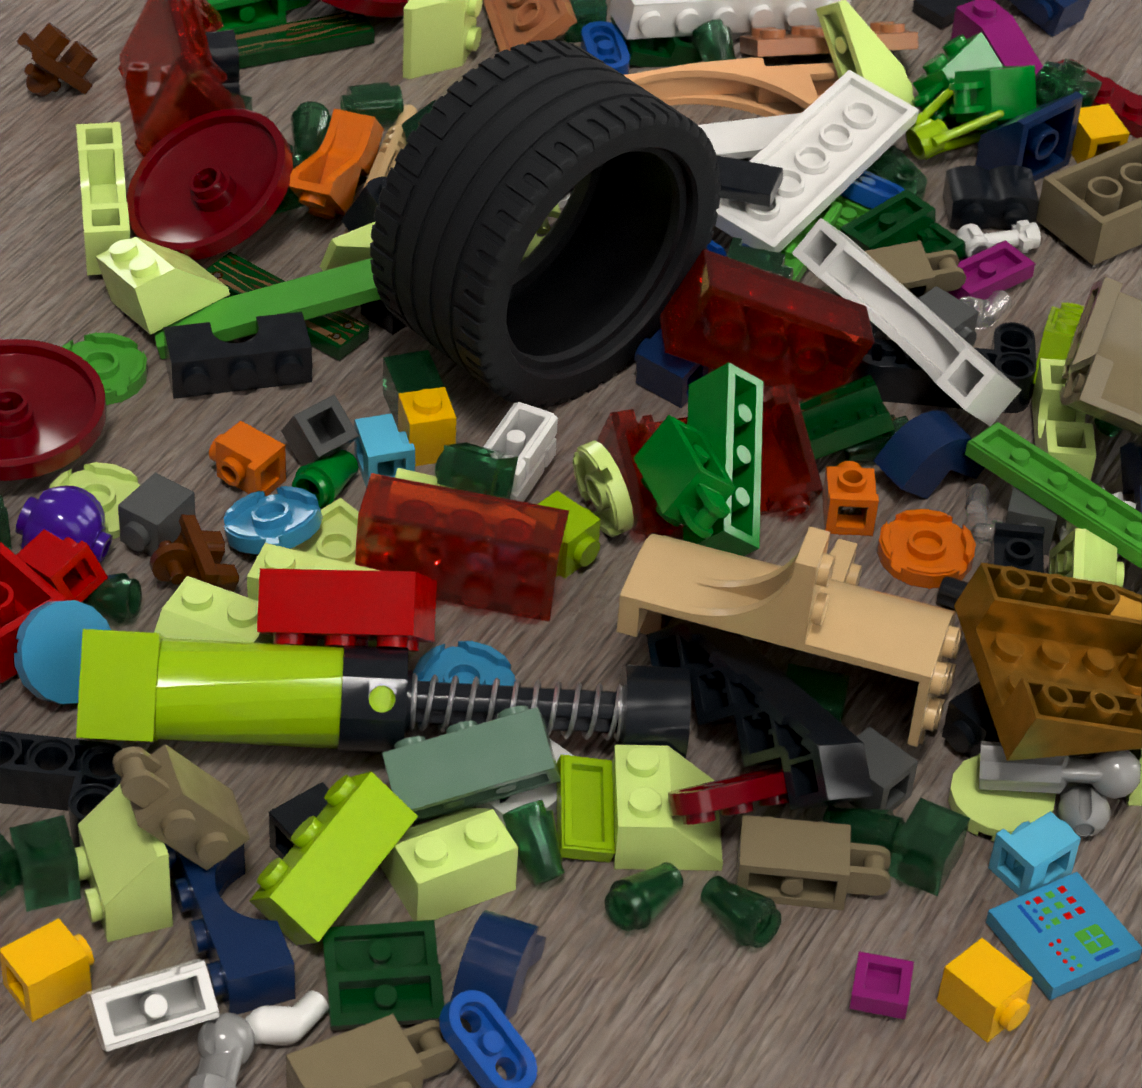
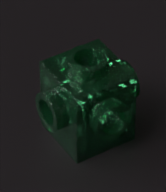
(1065, 78)

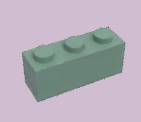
(472, 763)

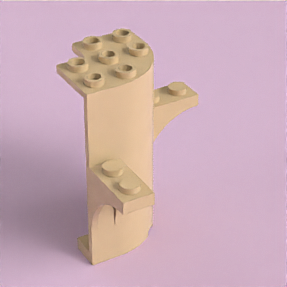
(802, 606)

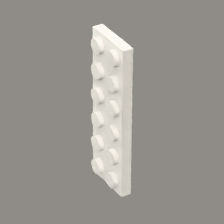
(819, 159)

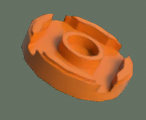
(925, 548)

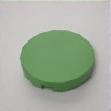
(116, 362)

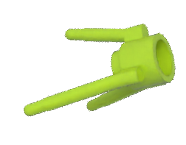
(932, 136)

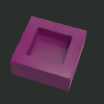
(881, 985)

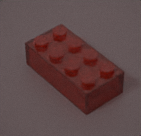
(765, 326)
(474, 544)

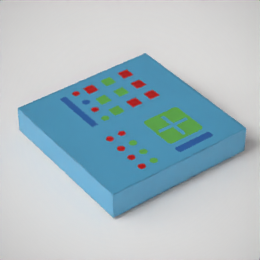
(1063, 935)

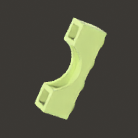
(102, 189)

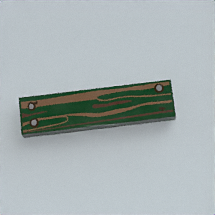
(303, 38)
(330, 333)

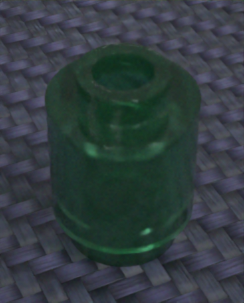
(374, 100)

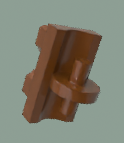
(51, 66)
(194, 555)

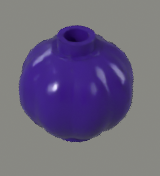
(66, 513)

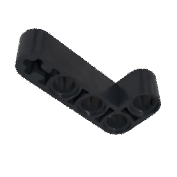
(905, 382)
(56, 774)

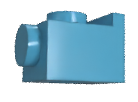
(382, 447)
(1034, 853)

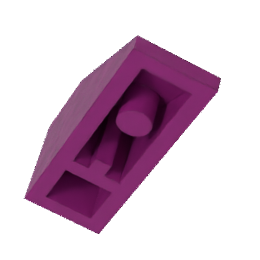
(999, 30)

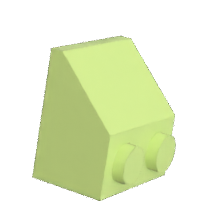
(439, 35)
(156, 283)
(210, 613)
(642, 817)
(452, 863)
(124, 871)

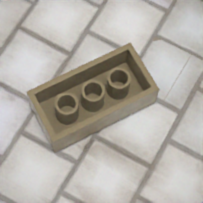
(1096, 203)

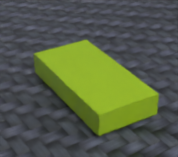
(585, 808)

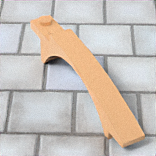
(740, 85)

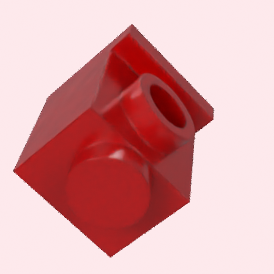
(64, 564)

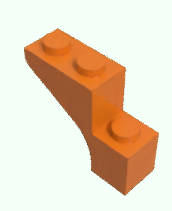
(330, 176)

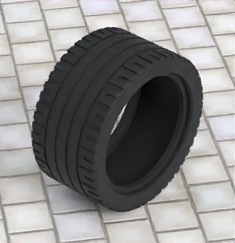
(486, 179)

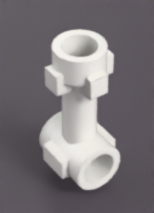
(1022, 237)

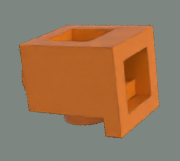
(249, 459)
(850, 487)

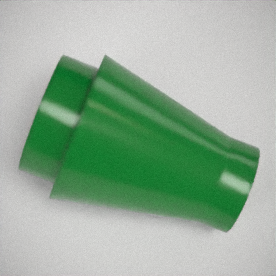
(326, 476)

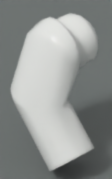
(287, 1024)

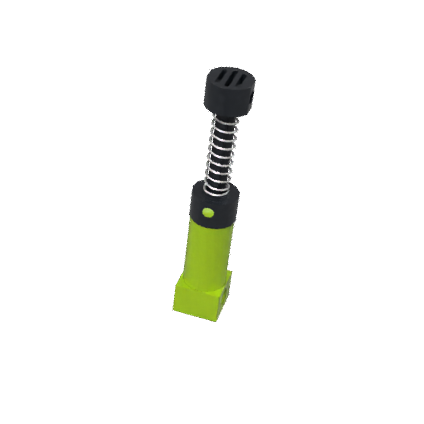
(338, 696)

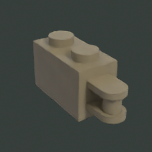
(919, 270)
(181, 804)
(808, 862)
(372, 1057)

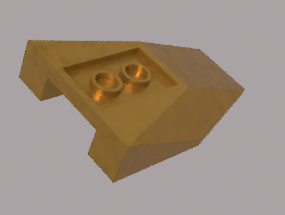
(1055, 660)

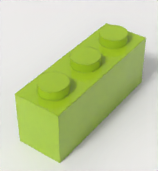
(332, 857)

